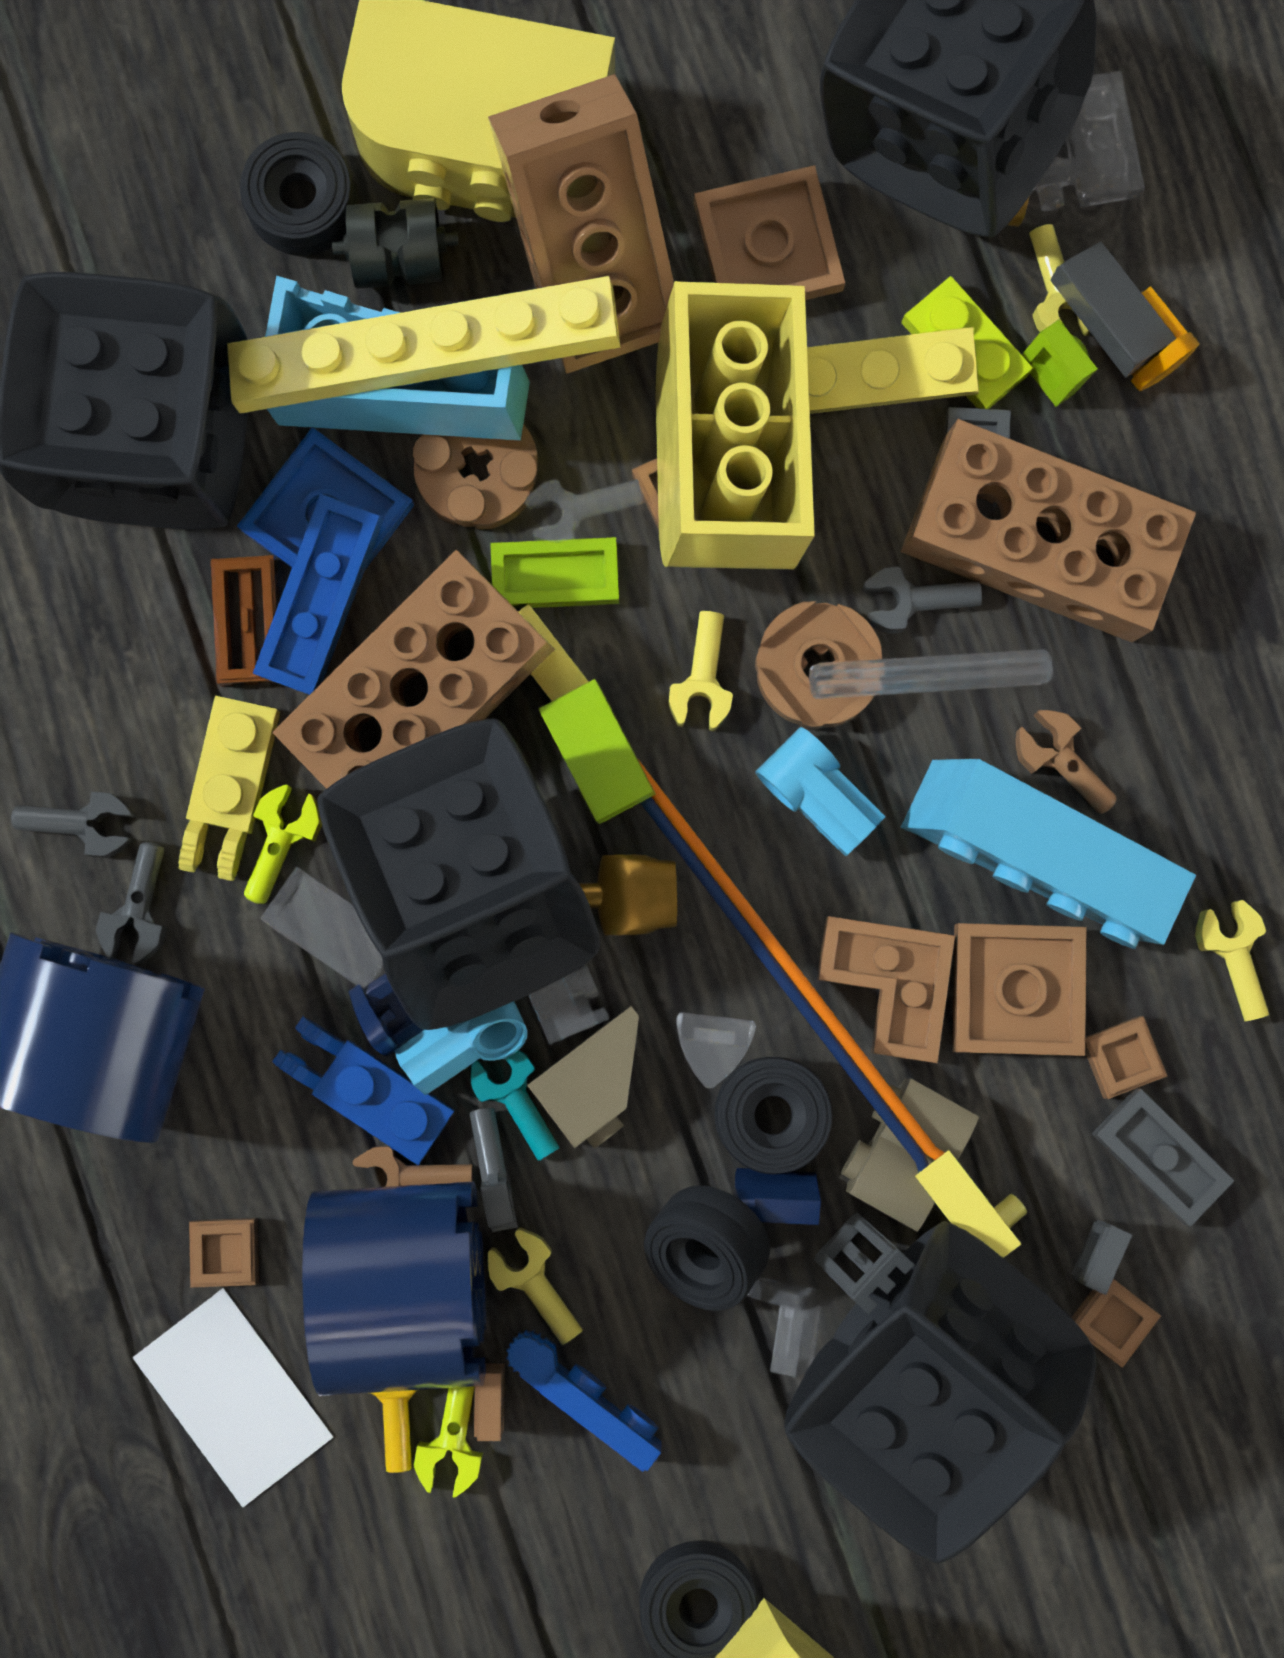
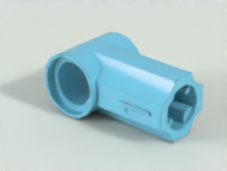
(808, 780)
(444, 1052)

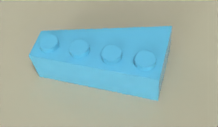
(465, 405)
(1048, 849)

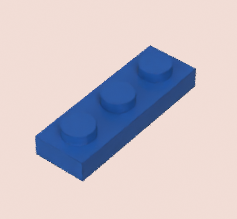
(318, 595)

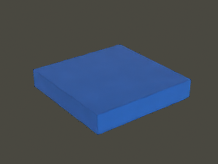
(315, 468)

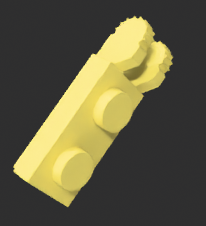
(229, 781)

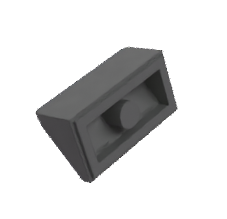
(1112, 308)

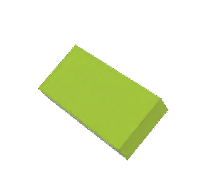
(556, 573)
(597, 751)

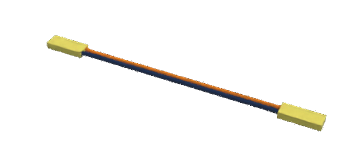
(942, 1178)

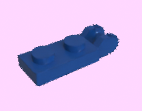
(369, 1093)
(580, 1397)

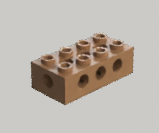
(584, 189)
(1080, 508)
(411, 643)

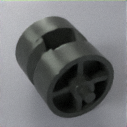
(395, 243)

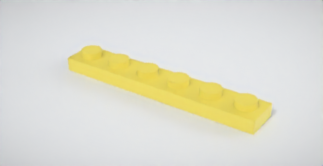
(423, 345)

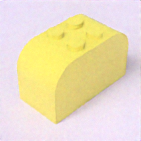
(429, 78)
(734, 427)

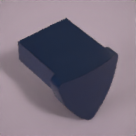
(382, 1016)
(780, 1197)

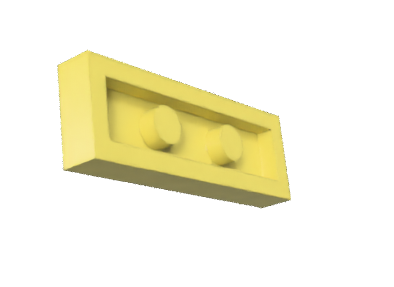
(892, 370)

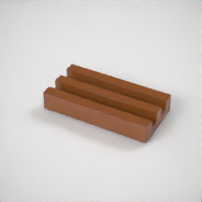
(244, 566)

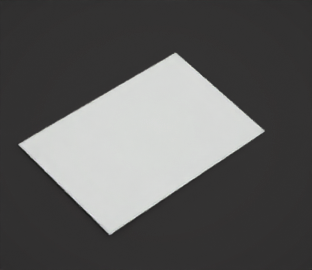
(233, 1397)

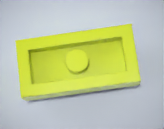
(997, 360)

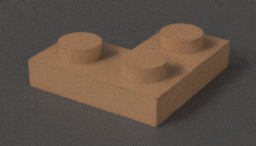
(907, 969)

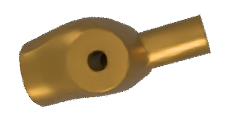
(634, 894)

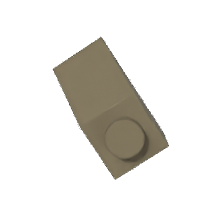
(591, 1083)

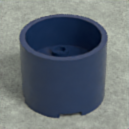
(90, 1038)
(393, 1289)

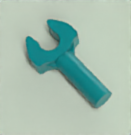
(517, 1101)

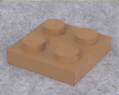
(771, 233)
(1019, 989)

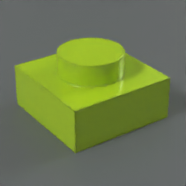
(1059, 362)

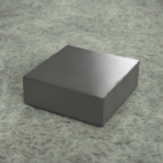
(1101, 1256)

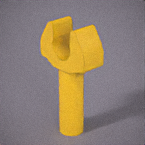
(396, 1429)

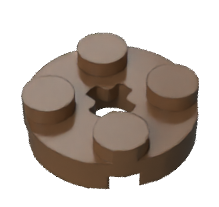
(469, 500)
(782, 661)

